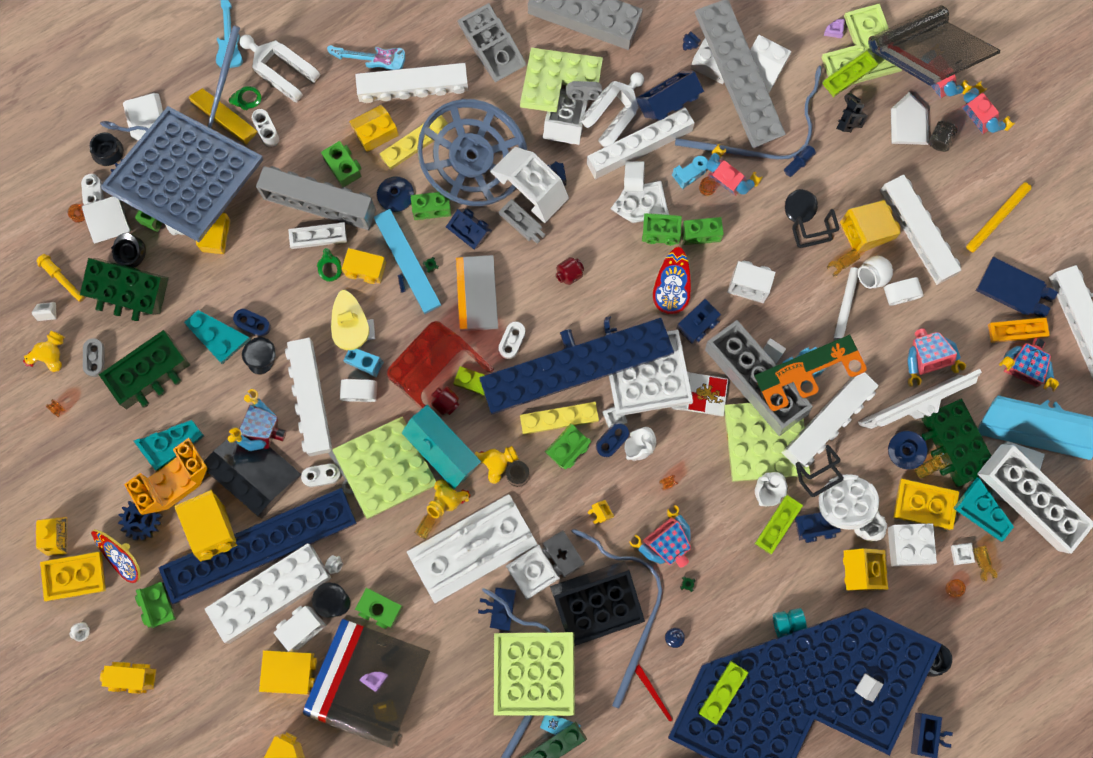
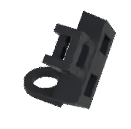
(852, 114)

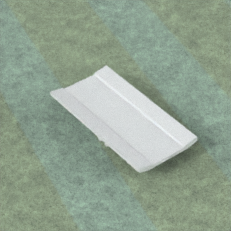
(922, 403)
(471, 548)

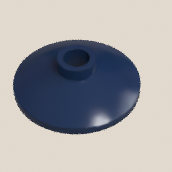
(395, 202)
(914, 443)

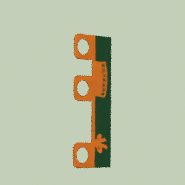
(803, 367)

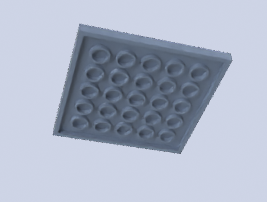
(182, 173)

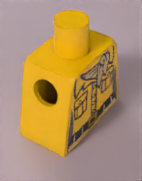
(52, 536)

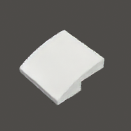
(106, 219)

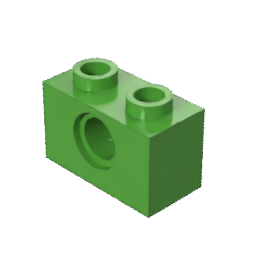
(370, 600)

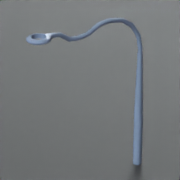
(222, 78)
(731, 150)
(637, 653)
(527, 718)

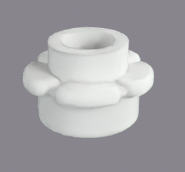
(333, 564)
(79, 631)

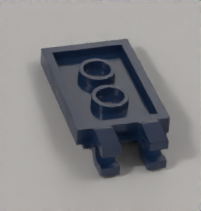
(1015, 288)

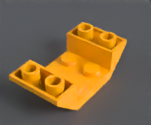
(170, 482)

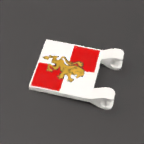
(707, 394)

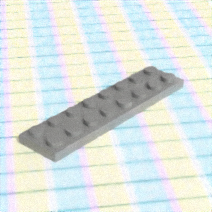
(740, 73)

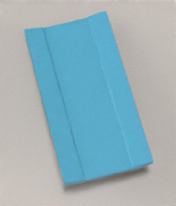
(1039, 426)

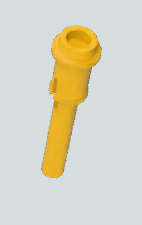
(45, 262)

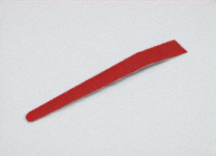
(639, 671)

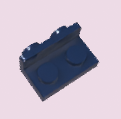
(468, 227)
(814, 526)

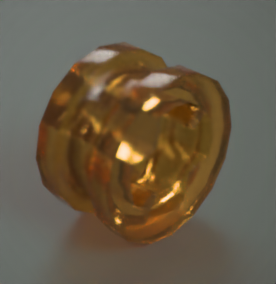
(705, 192)
(71, 214)
(55, 407)
(668, 482)
(957, 583)

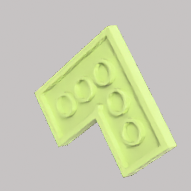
(861, 25)
(549, 71)

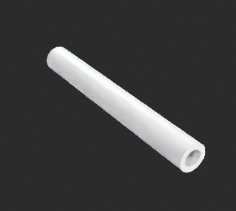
(846, 303)

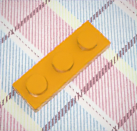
(1018, 330)

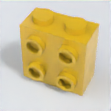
(122, 677)

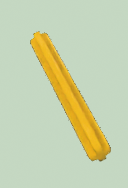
(999, 216)

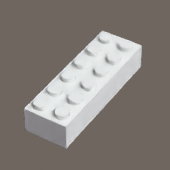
(1036, 498)
(267, 593)

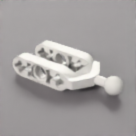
(265, 52)
(627, 97)

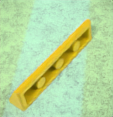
(224, 116)

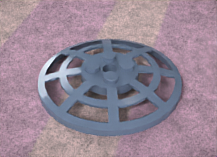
(468, 143)

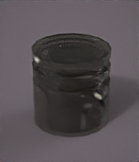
(943, 136)
(517, 473)

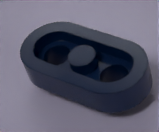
(252, 323)
(613, 441)

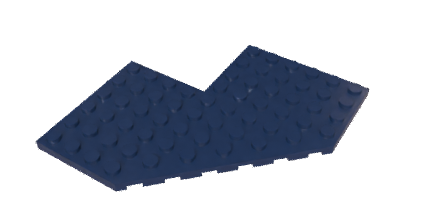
(808, 679)

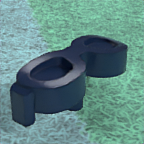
(607, 326)

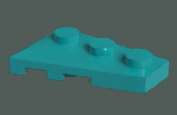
(216, 336)
(159, 446)
(982, 509)

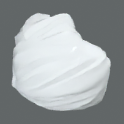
(640, 444)
(771, 489)
(874, 530)

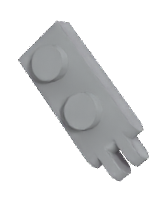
(521, 221)

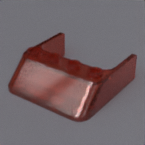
(427, 358)

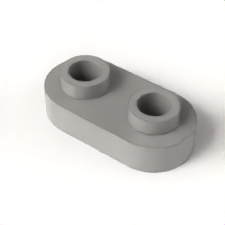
(583, 90)
(93, 358)

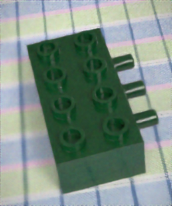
(123, 287)
(145, 371)
(959, 440)

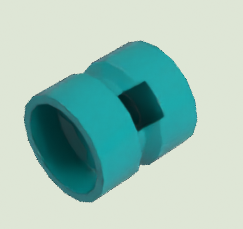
(789, 622)

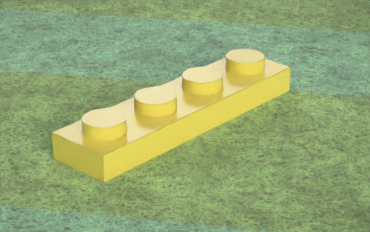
(408, 145)
(559, 418)

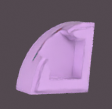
(835, 29)
(374, 680)

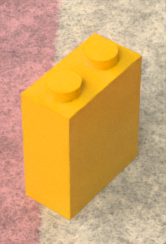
(287, 672)

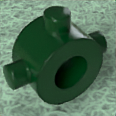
(430, 264)
(687, 584)

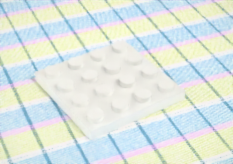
(653, 384)

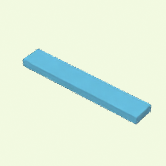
(407, 261)

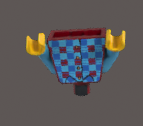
(258, 426)

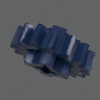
(132, 523)

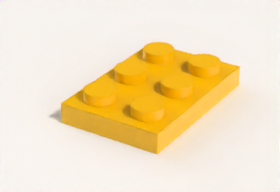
(926, 504)
(72, 576)

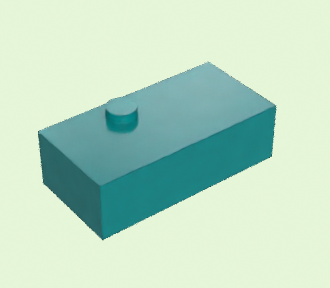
(440, 446)

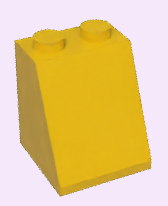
(870, 226)
(206, 525)

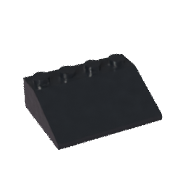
(253, 477)
(598, 603)

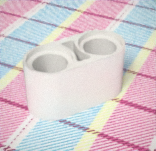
(265, 127)
(634, 176)
(903, 291)
(358, 390)

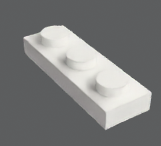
(317, 235)

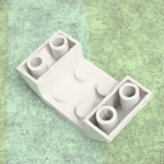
(533, 180)

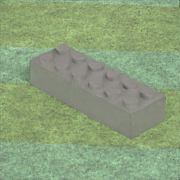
(601, 19)
(316, 197)
(743, 358)

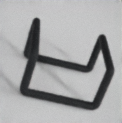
(829, 231)
(829, 450)

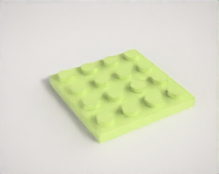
(755, 445)
(384, 468)
(534, 674)

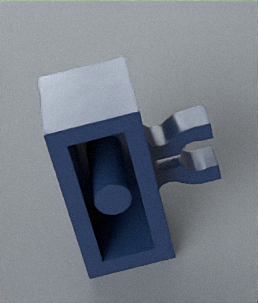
(698, 322)
(500, 618)
(927, 735)

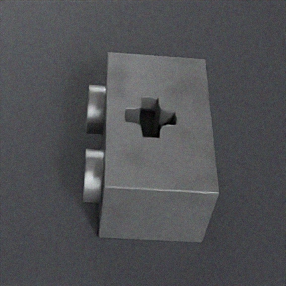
(572, 561)

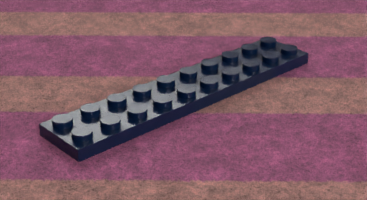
(576, 365)
(260, 545)

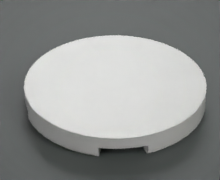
(849, 503)

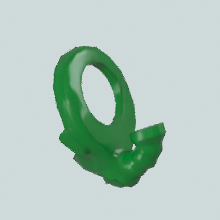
(237, 100)
(329, 257)

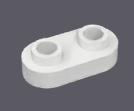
(93, 190)
(511, 340)
(320, 475)

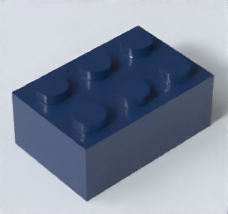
(670, 95)

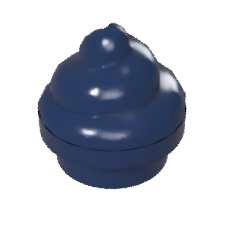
(690, 41)
(674, 637)

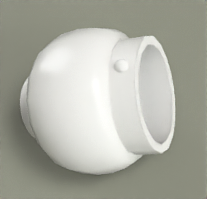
(875, 272)

